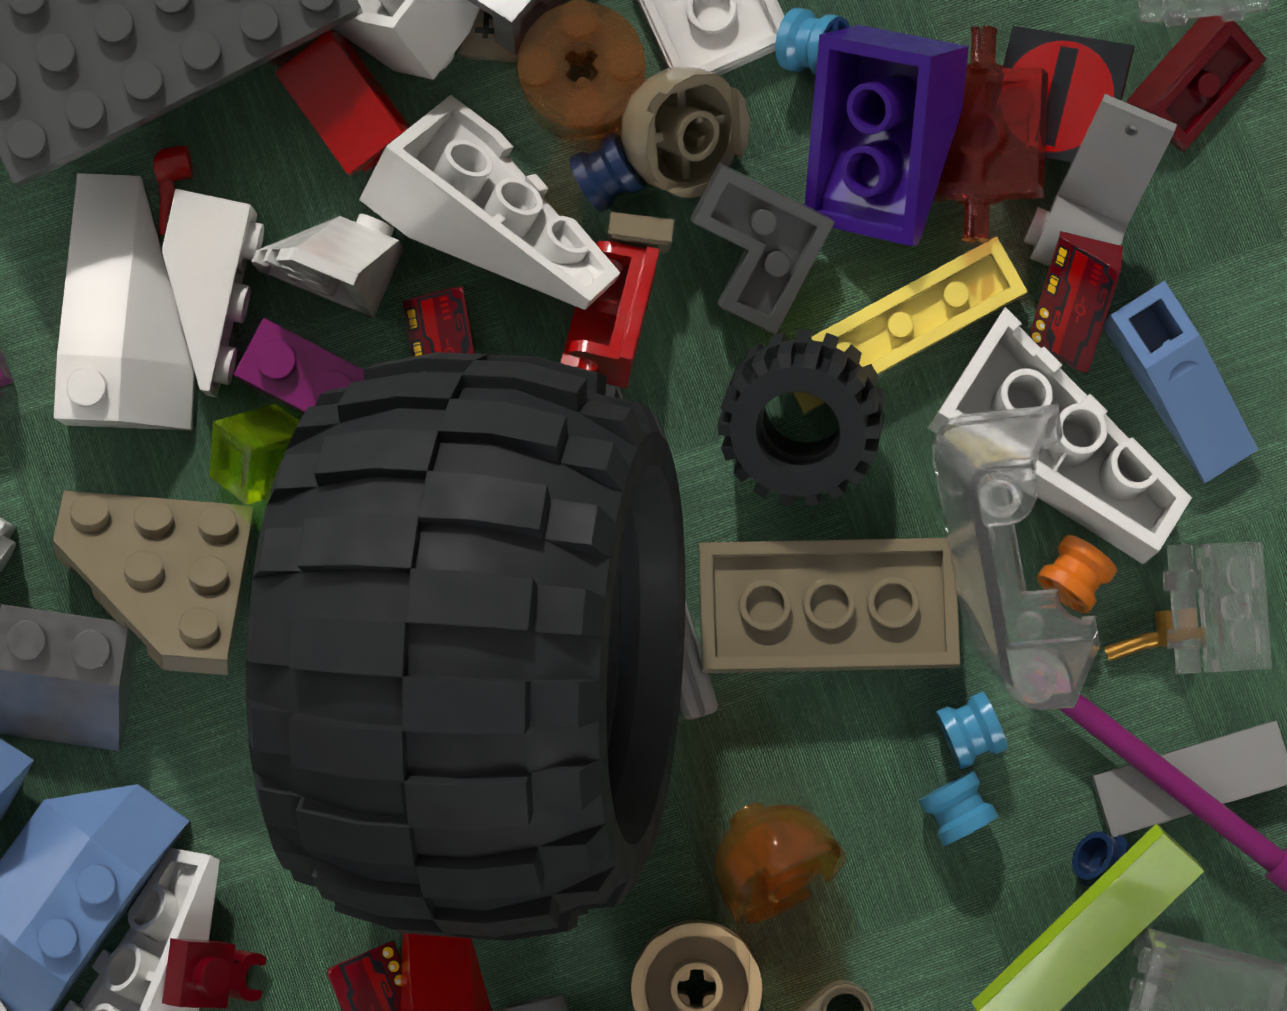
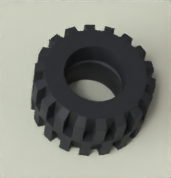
(791, 465)

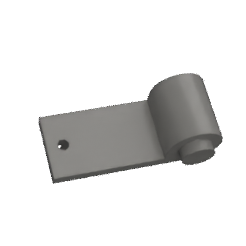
(1103, 178)

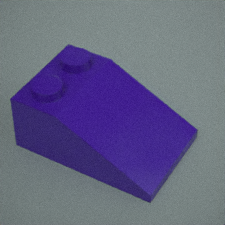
(882, 129)

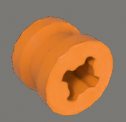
(1077, 573)

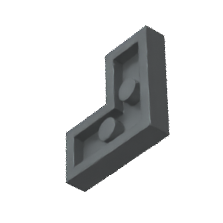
(778, 241)

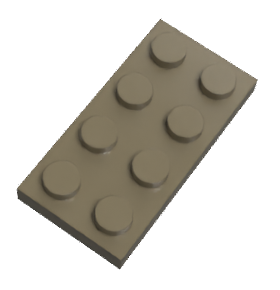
(827, 605)

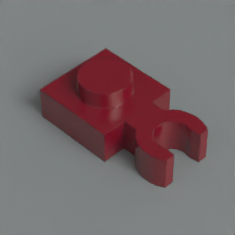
(208, 974)

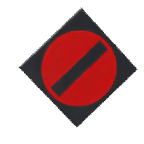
(1078, 79)

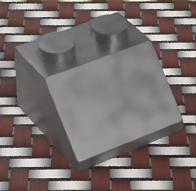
(64, 677)

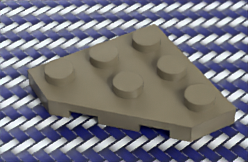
(162, 570)

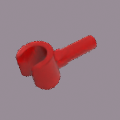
(170, 166)

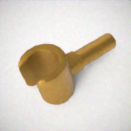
(1141, 642)

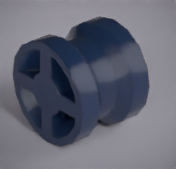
(605, 173)

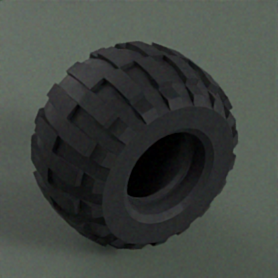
(468, 645)

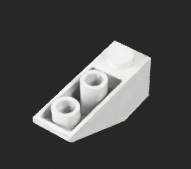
(206, 264)

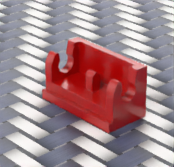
(343, 101)
(609, 330)

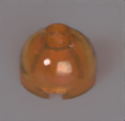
(772, 858)

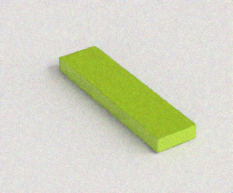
(1094, 927)

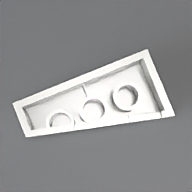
(1095, 469)

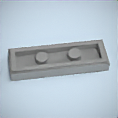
(1223, 766)

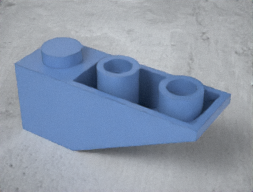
(1181, 380)

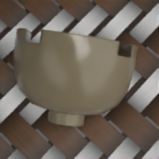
(682, 129)

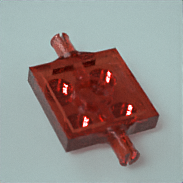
(997, 137)

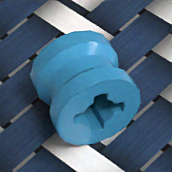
(799, 38)
(971, 730)
(958, 808)

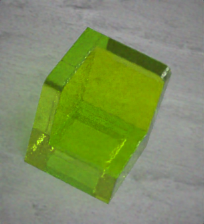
(250, 450)

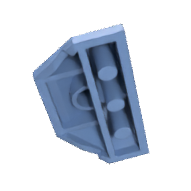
(72, 884)

